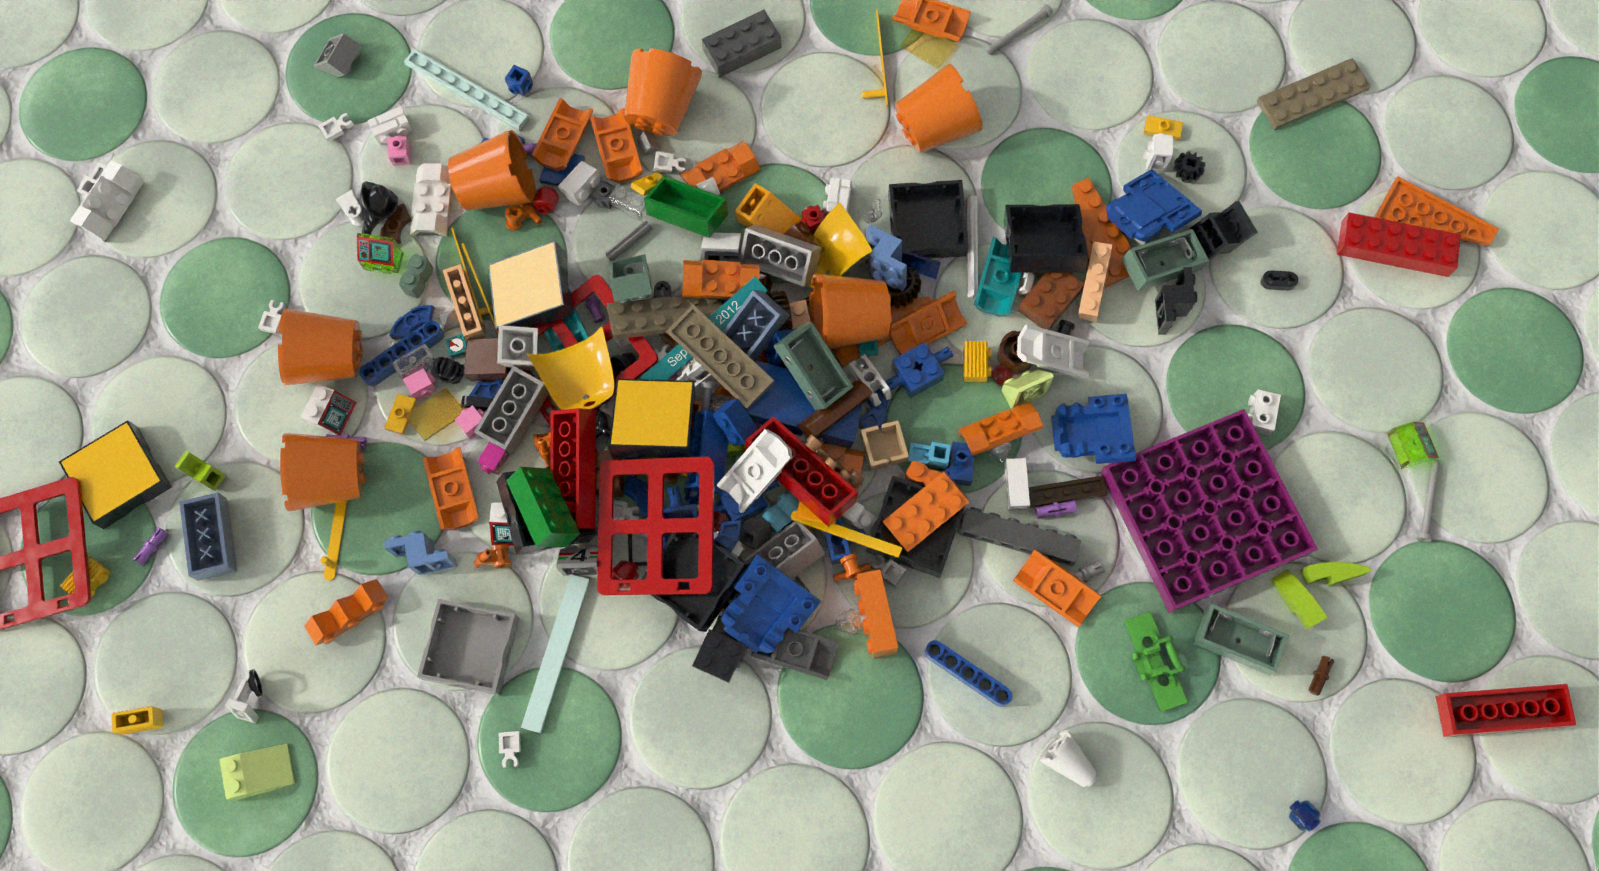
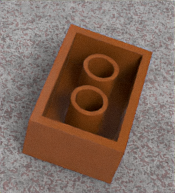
(1050, 298)

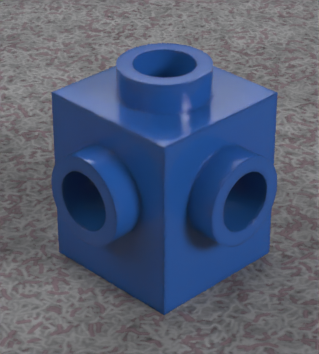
(518, 81)

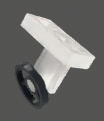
(238, 703)

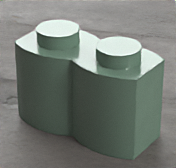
(414, 278)

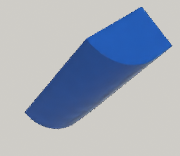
(710, 442)

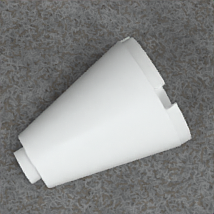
(1069, 760)

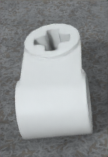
(351, 207)

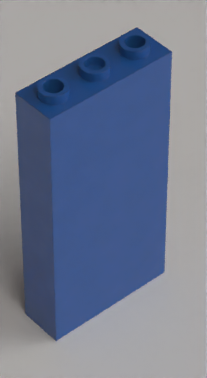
(790, 407)

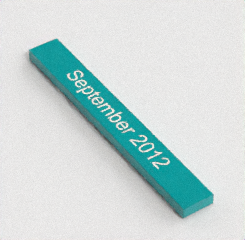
(721, 317)

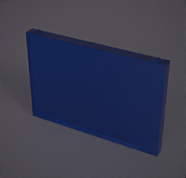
(922, 264)

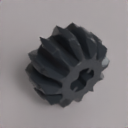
(1189, 166)
(447, 370)

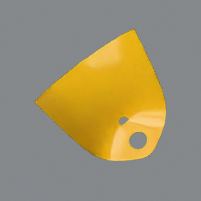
(842, 242)
(577, 372)

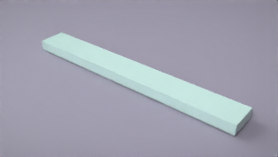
(467, 90)
(555, 654)

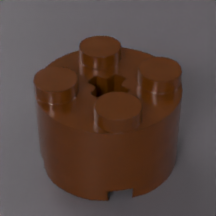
(1007, 354)

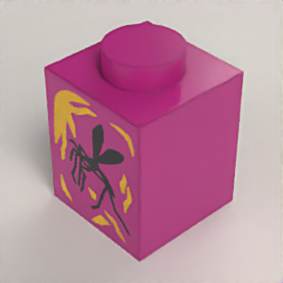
(493, 459)

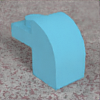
(933, 456)

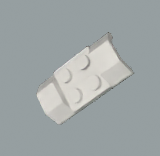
(107, 200)
(431, 200)
(1052, 350)
(756, 469)

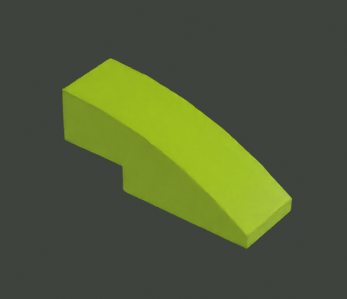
(1333, 572)
(1298, 599)

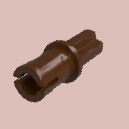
(1320, 675)

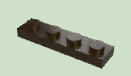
(1067, 491)

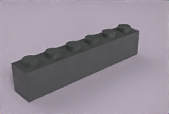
(1019, 536)

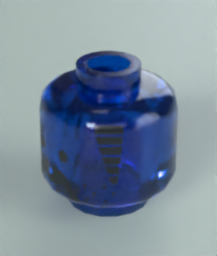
(1304, 815)

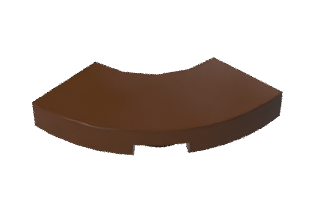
(395, 223)

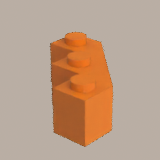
(346, 613)

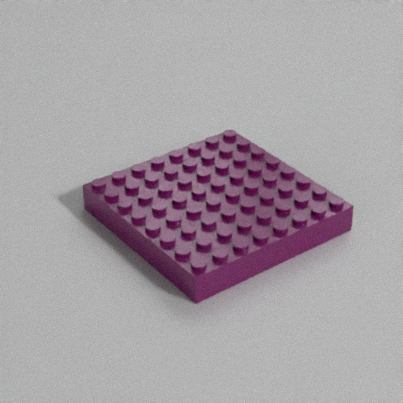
(1208, 511)

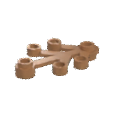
(853, 476)

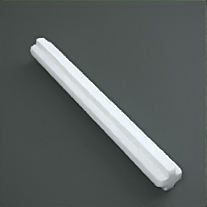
(972, 255)

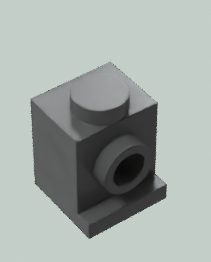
(600, 198)

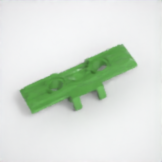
(1150, 663)

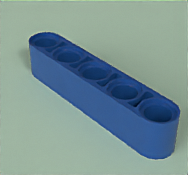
(391, 354)
(978, 674)

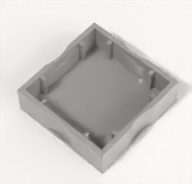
(468, 647)

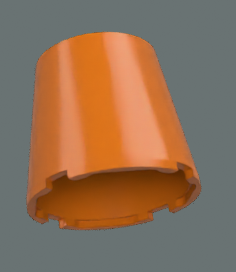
(659, 91)
(938, 111)
(492, 174)
(849, 309)
(318, 347)
(320, 470)

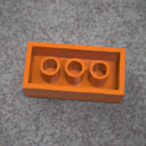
(926, 511)
(876, 613)

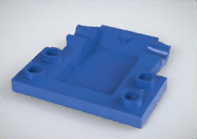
(1149, 207)
(1095, 429)
(766, 606)

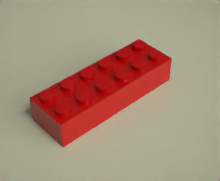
(1399, 244)
(575, 462)
(810, 477)
(1505, 710)

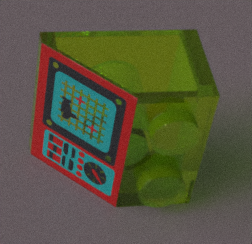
(378, 253)
(1412, 444)

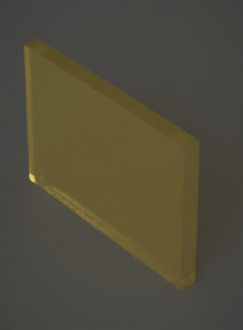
(928, 47)
(434, 414)

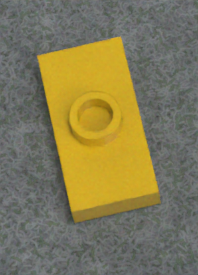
(1158, 125)
(646, 183)
(397, 421)

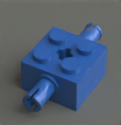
(923, 359)
(731, 507)
(678, 509)

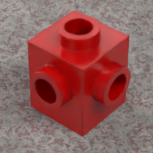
(812, 217)

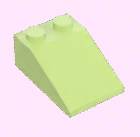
(1027, 387)
(256, 772)

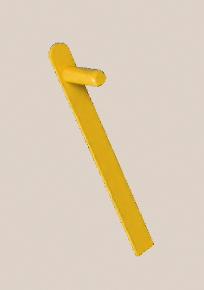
(881, 92)
(479, 286)
(482, 311)
(852, 535)
(335, 539)

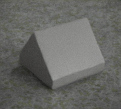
(648, 143)

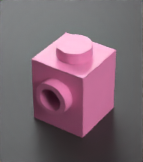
(399, 150)
(420, 384)
(469, 420)

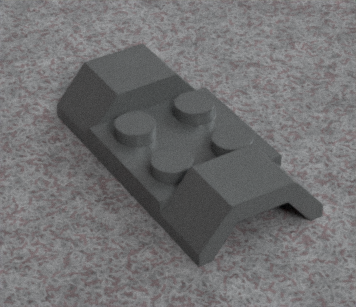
(803, 653)

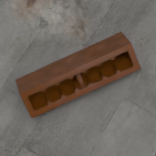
(824, 419)

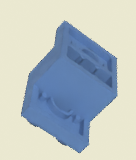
(886, 258)
(420, 552)

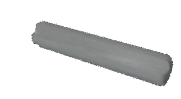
(628, 240)

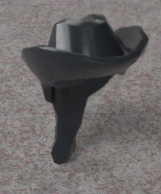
(376, 205)

